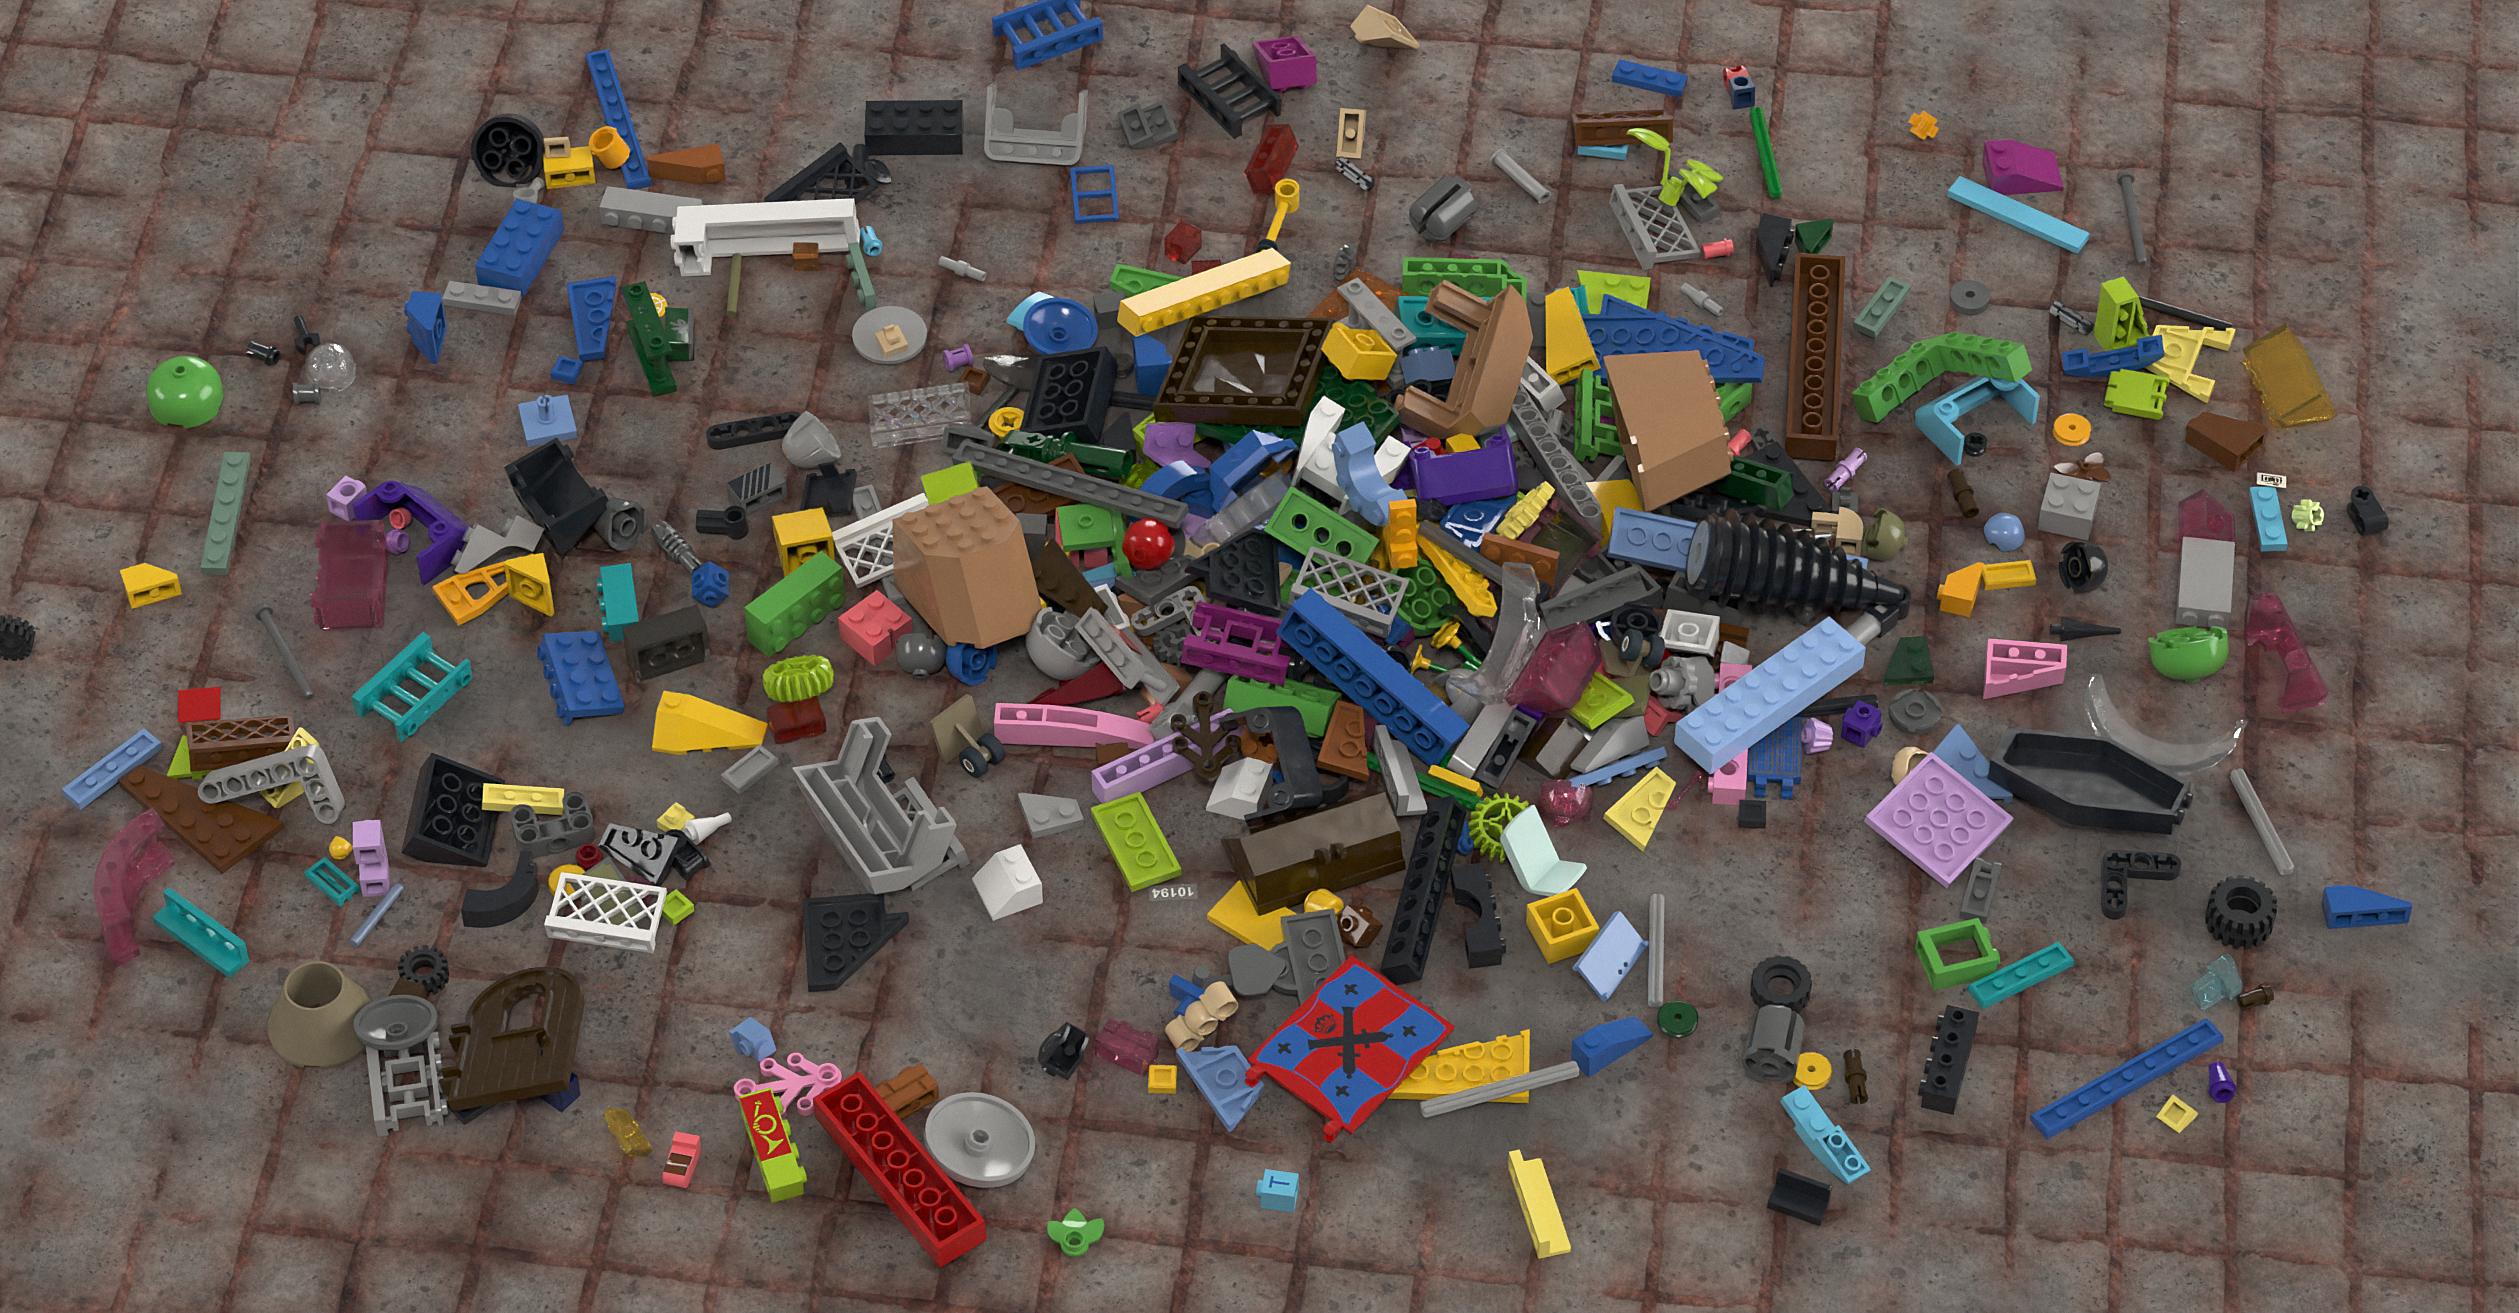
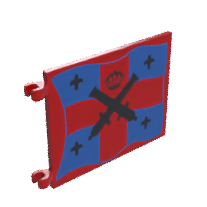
(1349, 1046)

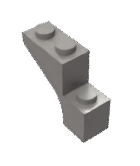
(482, 543)

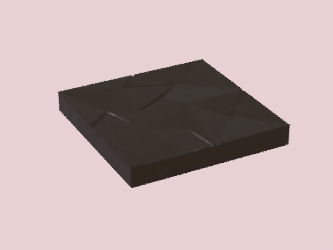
(1244, 371)

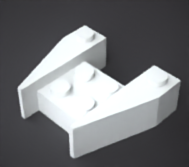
(1316, 456)

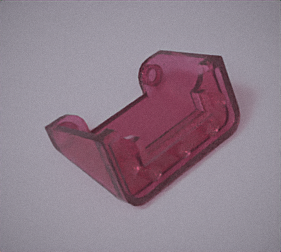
(2275, 630)

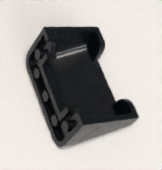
(556, 494)

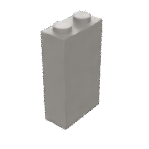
(2205, 582)

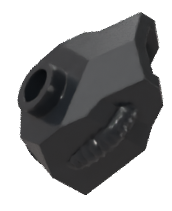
(1063, 1050)

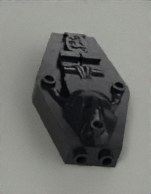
(2090, 781)

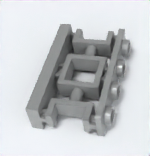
(383, 1082)

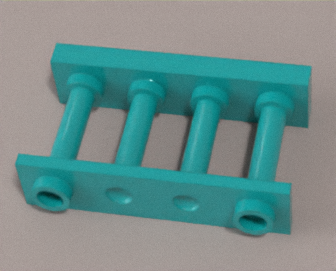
(402, 667)

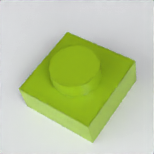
(676, 907)

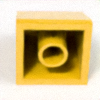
(801, 537)

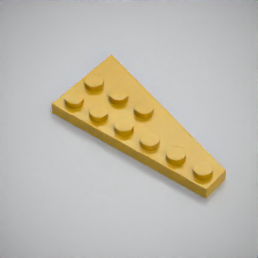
(1469, 1067)

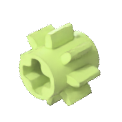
(2307, 515)

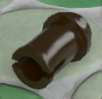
(2255, 997)

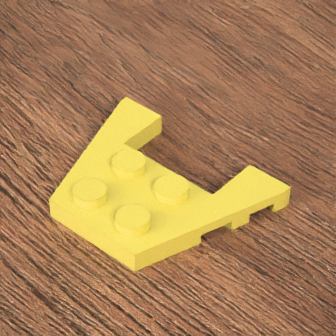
(2181, 353)

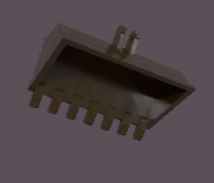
(1317, 850)

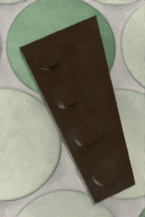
(1064, 583)

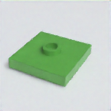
(1085, 527)

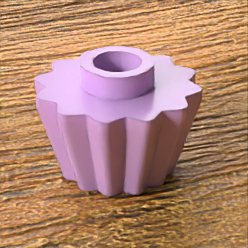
(1816, 736)

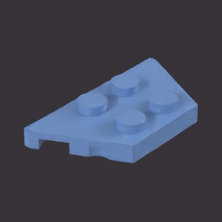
(1966, 759)
(1221, 1080)

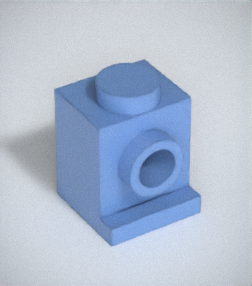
(752, 1039)

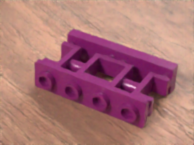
(1232, 657)

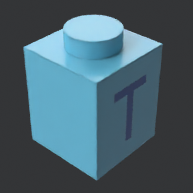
(1278, 1190)

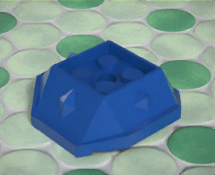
(1246, 462)

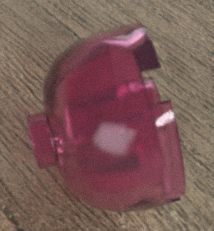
(1564, 802)

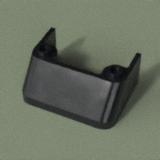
(1302, 785)

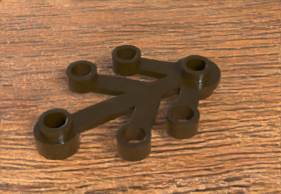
(1204, 740)

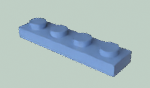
(1624, 767)
(111, 769)

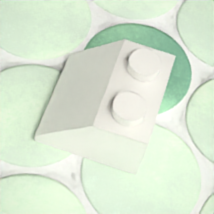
(1691, 633)
(1241, 788)
(1008, 883)

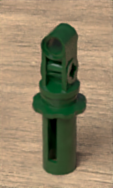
(1093, 458)

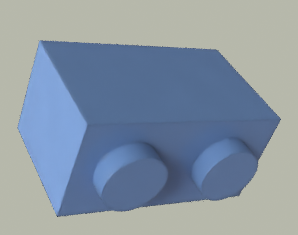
(1429, 365)

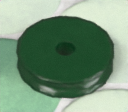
(1677, 1028)

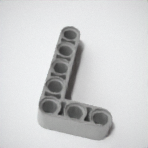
(276, 775)

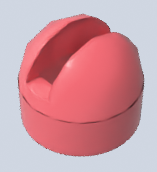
(398, 516)

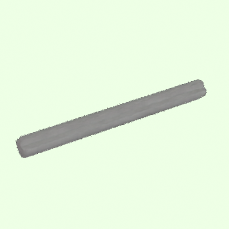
(1499, 1089)

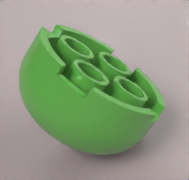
(184, 391)
(1423, 597)
(2189, 652)

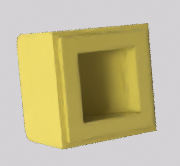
(2176, 1114)

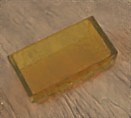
(2287, 380)

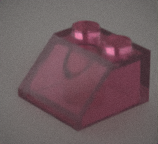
(2205, 519)

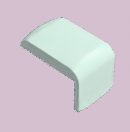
(1535, 857)

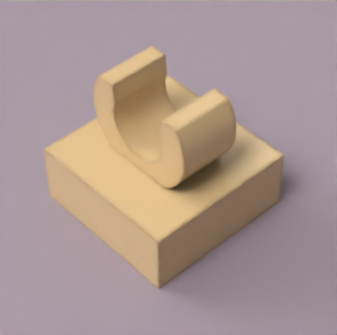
(891, 340)

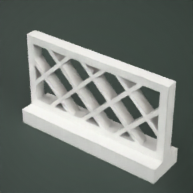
(861, 532)
(605, 933)

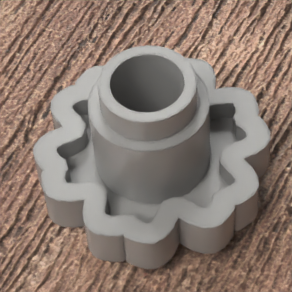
(1674, 682)

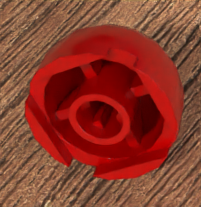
(1148, 544)

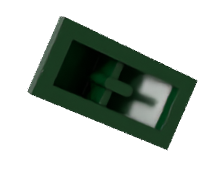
(1813, 235)

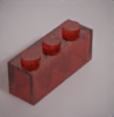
(1271, 158)

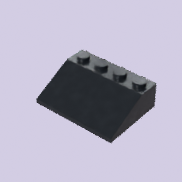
(1071, 394)
(448, 815)

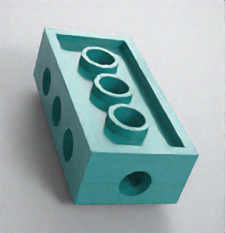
(1427, 328)

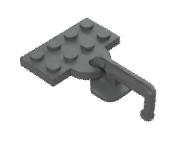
(1296, 966)

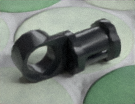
(1429, 510)

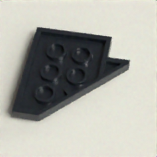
(1805, 497)
(1243, 572)
(844, 935)

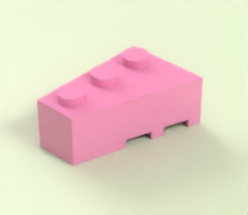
(2022, 666)

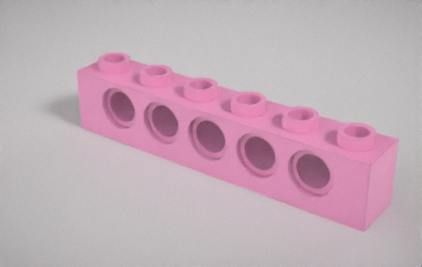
(1729, 780)

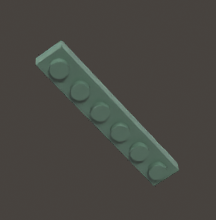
(225, 513)

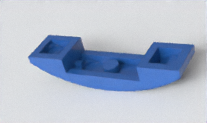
(2101, 364)

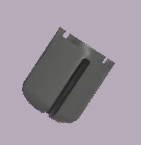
(1443, 208)
(1773, 1044)

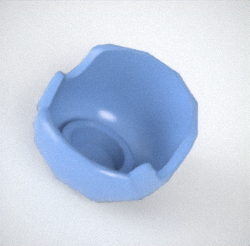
(2004, 531)

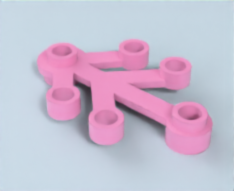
(792, 1082)

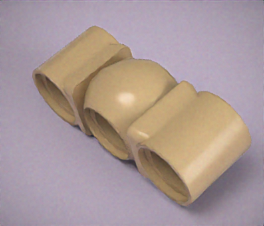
(1201, 1017)

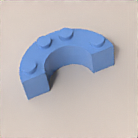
(1360, 476)

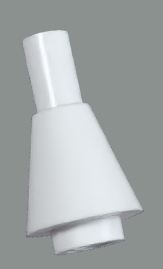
(701, 828)

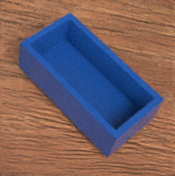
(520, 246)

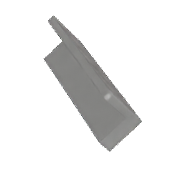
(1398, 774)

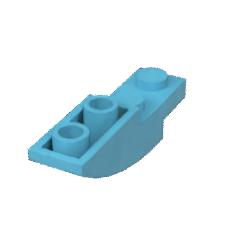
(1822, 1138)

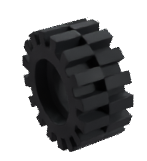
(15, 638)
(425, 958)

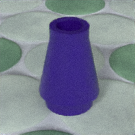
(2220, 1083)

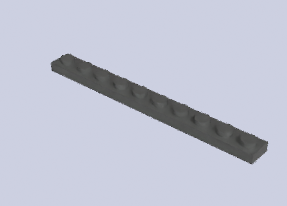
(1071, 484)

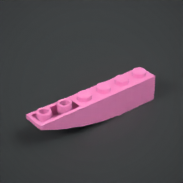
(1066, 726)

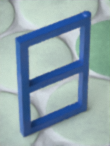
(1094, 194)

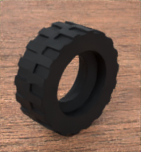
(1786, 968)

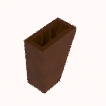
(2225, 438)

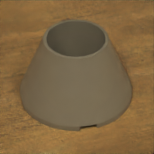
(319, 1034)

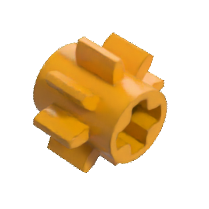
(1923, 125)

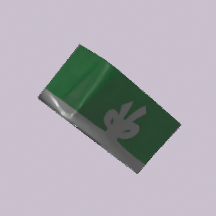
(680, 333)

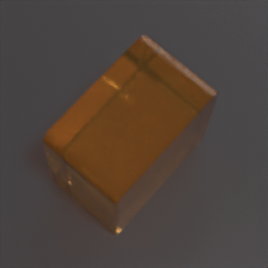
(806, 256)

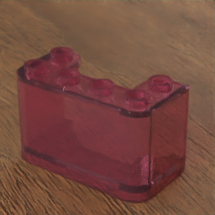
(351, 575)

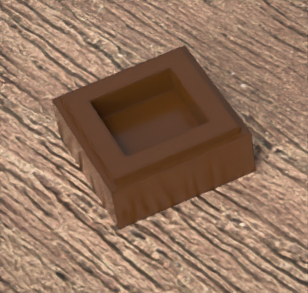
(976, 379)

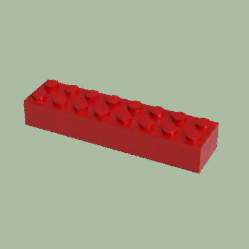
(899, 1169)

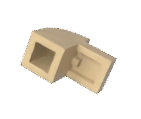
(1844, 527)

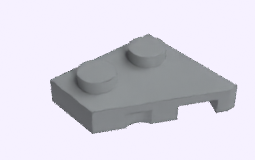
(1049, 814)

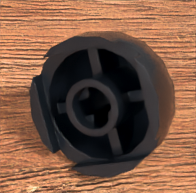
(2083, 566)
(1635, 616)

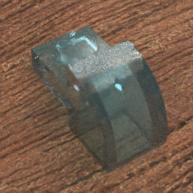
(2220, 982)

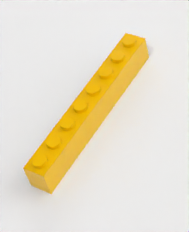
(1203, 292)

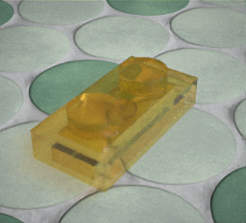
(627, 1132)

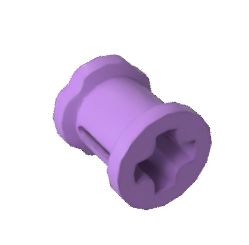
(958, 357)

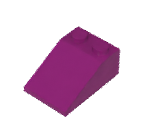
(1285, 63)
(2020, 168)

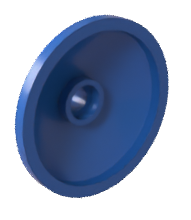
(1059, 319)

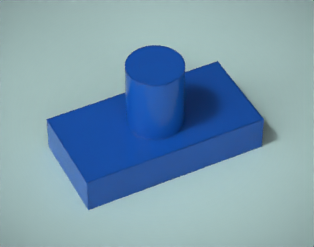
(1184, 992)

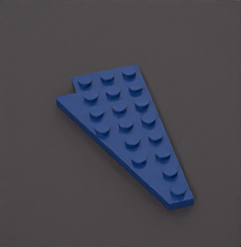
(1635, 330)

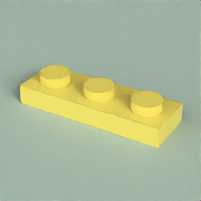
(505, 797)

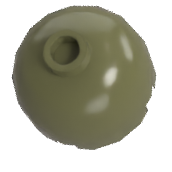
(1884, 536)

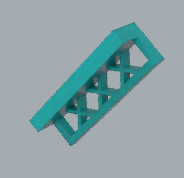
(201, 934)

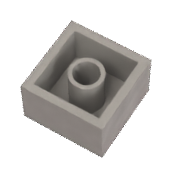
(2069, 506)

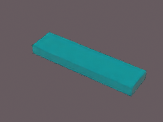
(2020, 975)

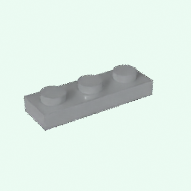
(482, 298)

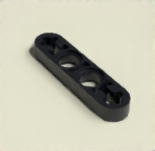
(754, 426)

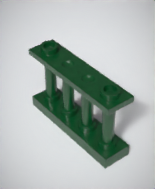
(649, 339)

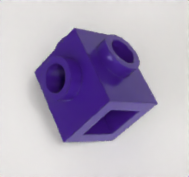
(1861, 723)

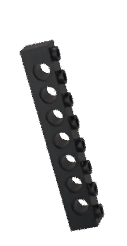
(1423, 891)

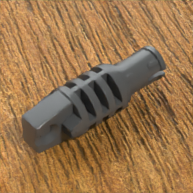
(675, 546)

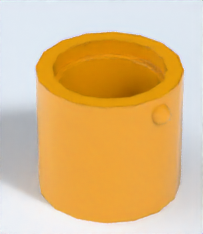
(609, 147)

